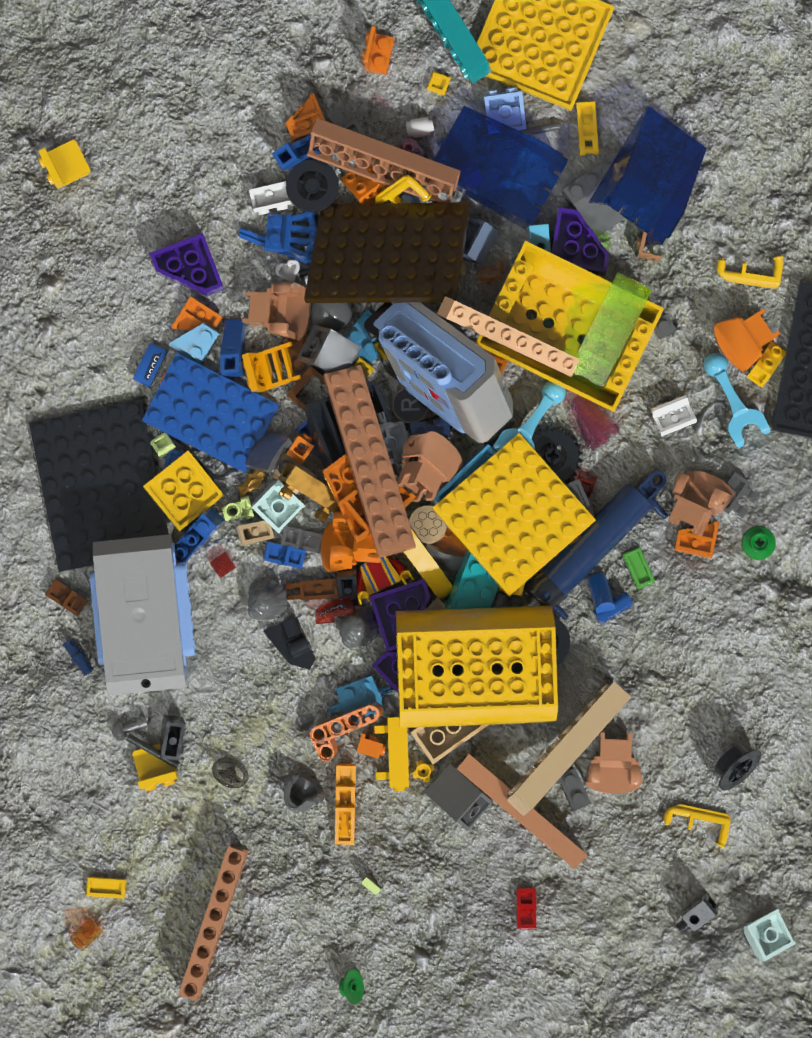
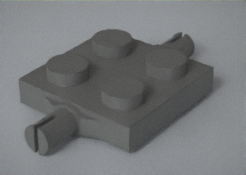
(394, 438)

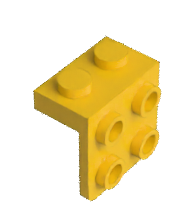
(64, 164)
(153, 770)

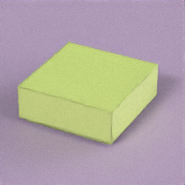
(162, 444)
(373, 887)

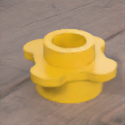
(428, 769)

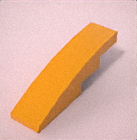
(345, 803)

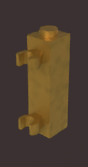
(309, 486)

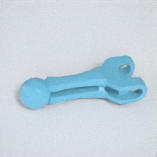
(716, 366)
(551, 395)

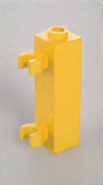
(398, 755)

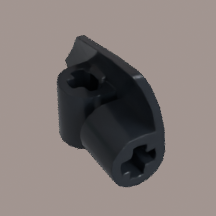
(292, 643)

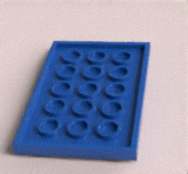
(209, 412)

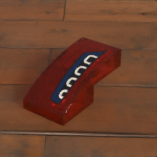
(328, 611)

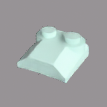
(275, 508)
(768, 935)

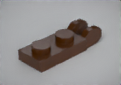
(314, 589)

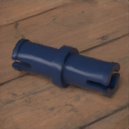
(78, 657)

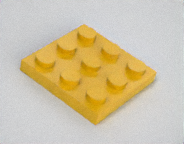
(183, 490)

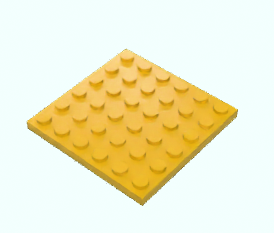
(544, 45)
(513, 514)

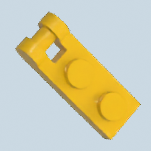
(587, 127)

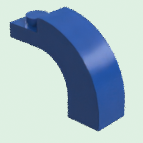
(294, 153)

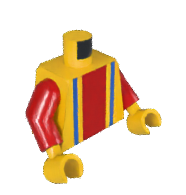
(379, 576)

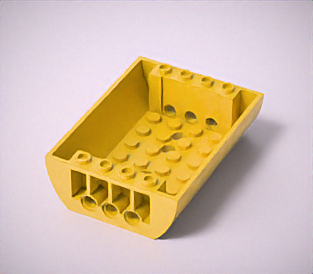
(571, 300)
(476, 641)

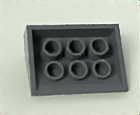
(579, 192)

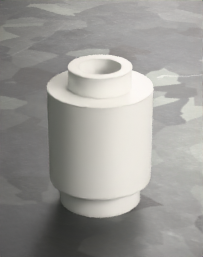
(419, 127)

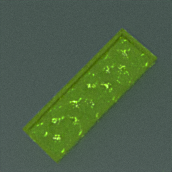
(610, 330)

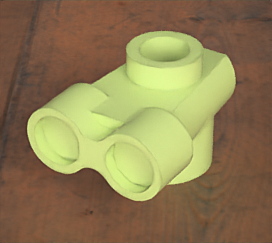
(243, 509)

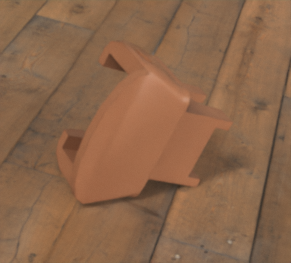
(282, 313)
(435, 465)
(700, 498)
(614, 768)

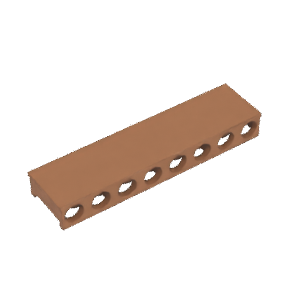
(383, 158)
(532, 820)
(213, 922)

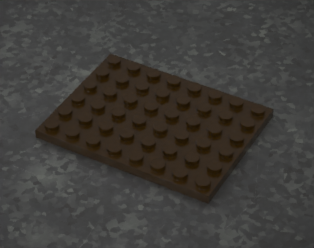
(388, 253)

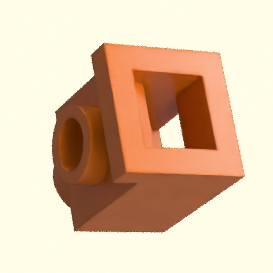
(298, 454)
(371, 746)

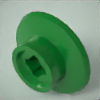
(753, 550)
(352, 986)

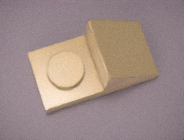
(254, 532)

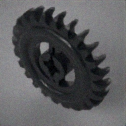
(559, 438)

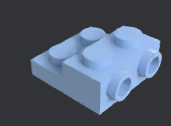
(506, 107)

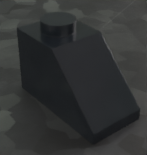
(348, 584)
(171, 737)

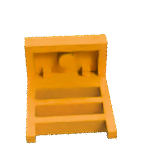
(260, 372)

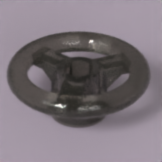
(228, 777)

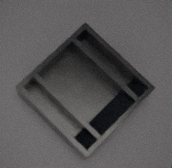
(324, 427)

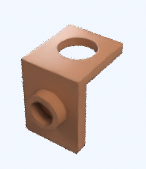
(640, 245)

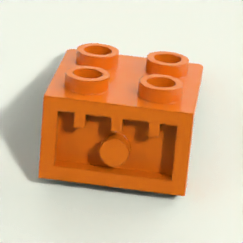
(378, 52)
(363, 188)

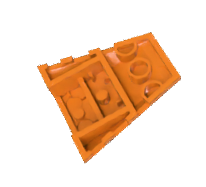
(345, 492)

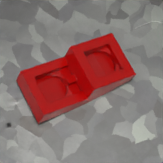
(526, 908)

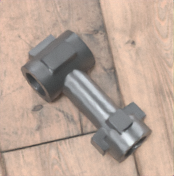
(119, 730)

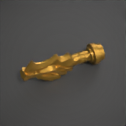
(253, 481)

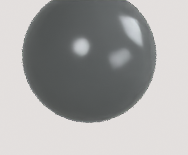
(331, 315)

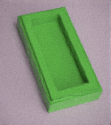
(638, 568)

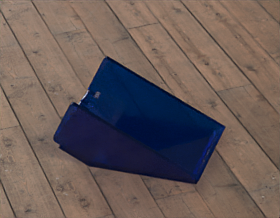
(500, 166)
(652, 176)

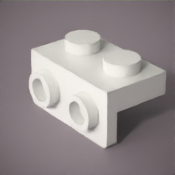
(269, 197)
(673, 415)

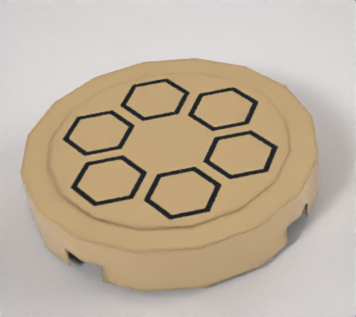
(427, 525)

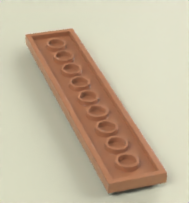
(369, 461)

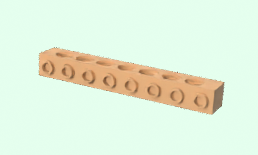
(508, 336)

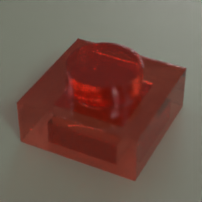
(222, 565)

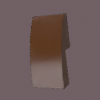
(66, 597)

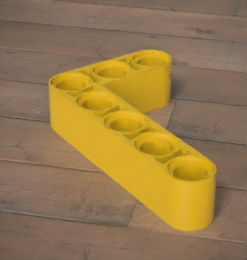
(429, 570)

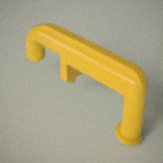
(399, 186)
(752, 279)
(701, 814)

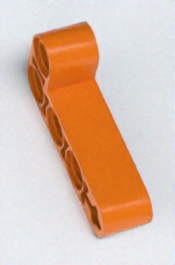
(347, 726)

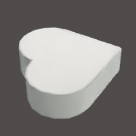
(288, 271)

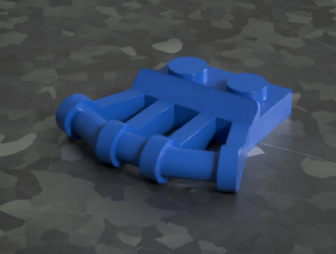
(279, 234)

